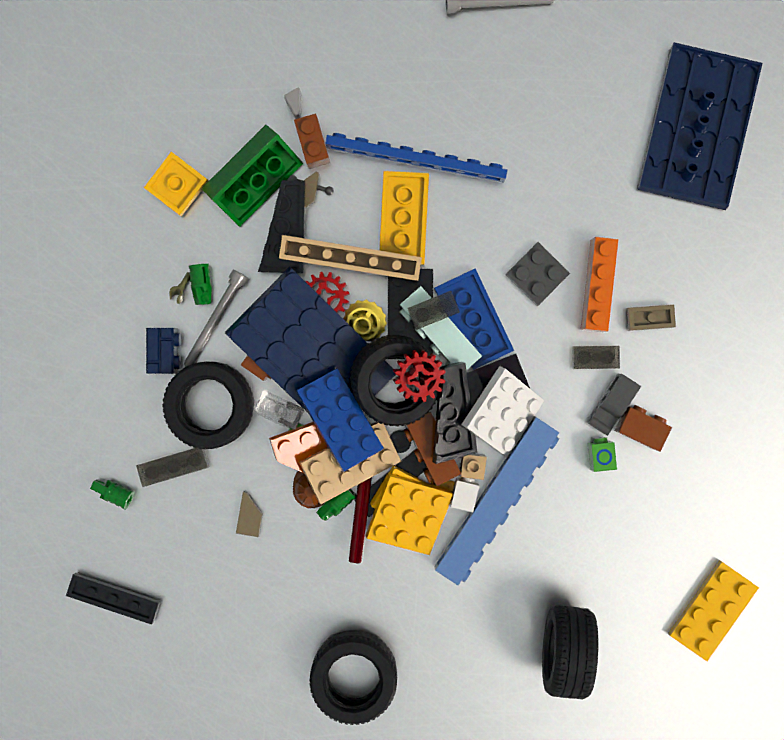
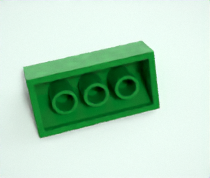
(252, 175)

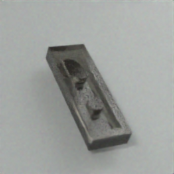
(172, 466)

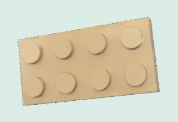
(329, 480)

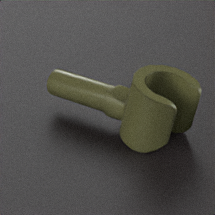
(178, 290)

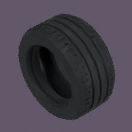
(361, 377)
(175, 405)
(570, 652)
(348, 709)

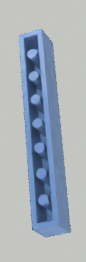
(496, 500)

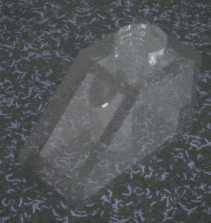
(278, 410)

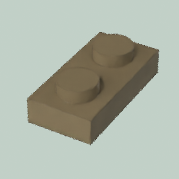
(651, 317)

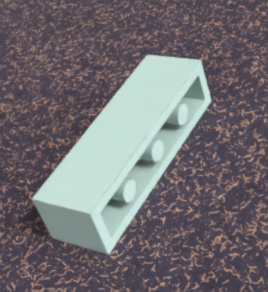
(443, 334)

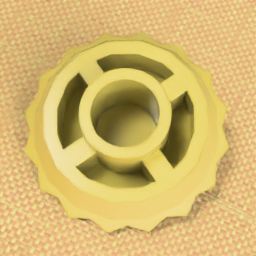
(366, 319)

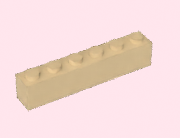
(350, 257)

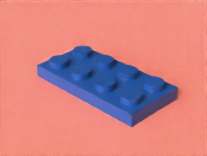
(477, 317)
(339, 420)

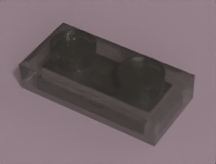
(433, 310)
(596, 357)

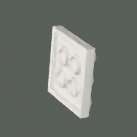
(503, 412)

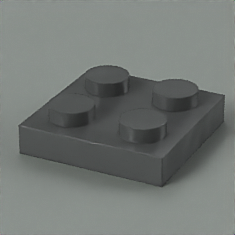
(537, 274)

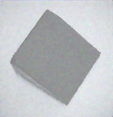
(293, 100)

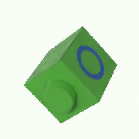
(602, 455)

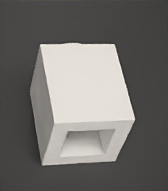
(465, 494)

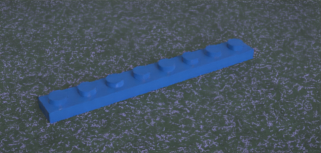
(425, 159)

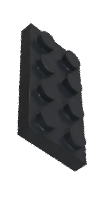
(398, 291)

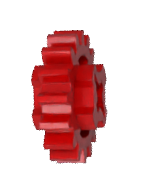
(323, 286)
(421, 385)

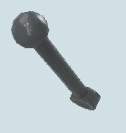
(328, 190)

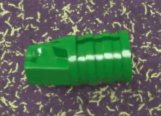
(200, 283)
(113, 493)
(336, 505)

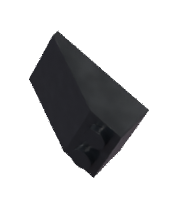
(480, 377)

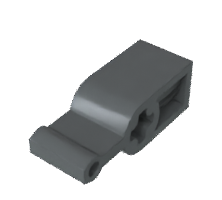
(614, 403)

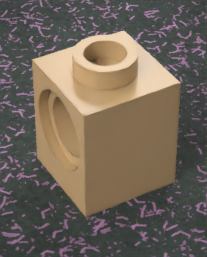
(473, 466)

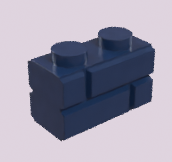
(162, 350)

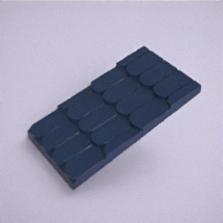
(699, 126)
(300, 337)

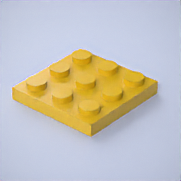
(409, 514)

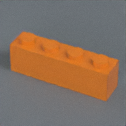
(599, 284)

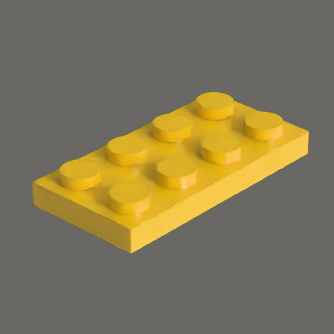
(404, 213)
(713, 610)

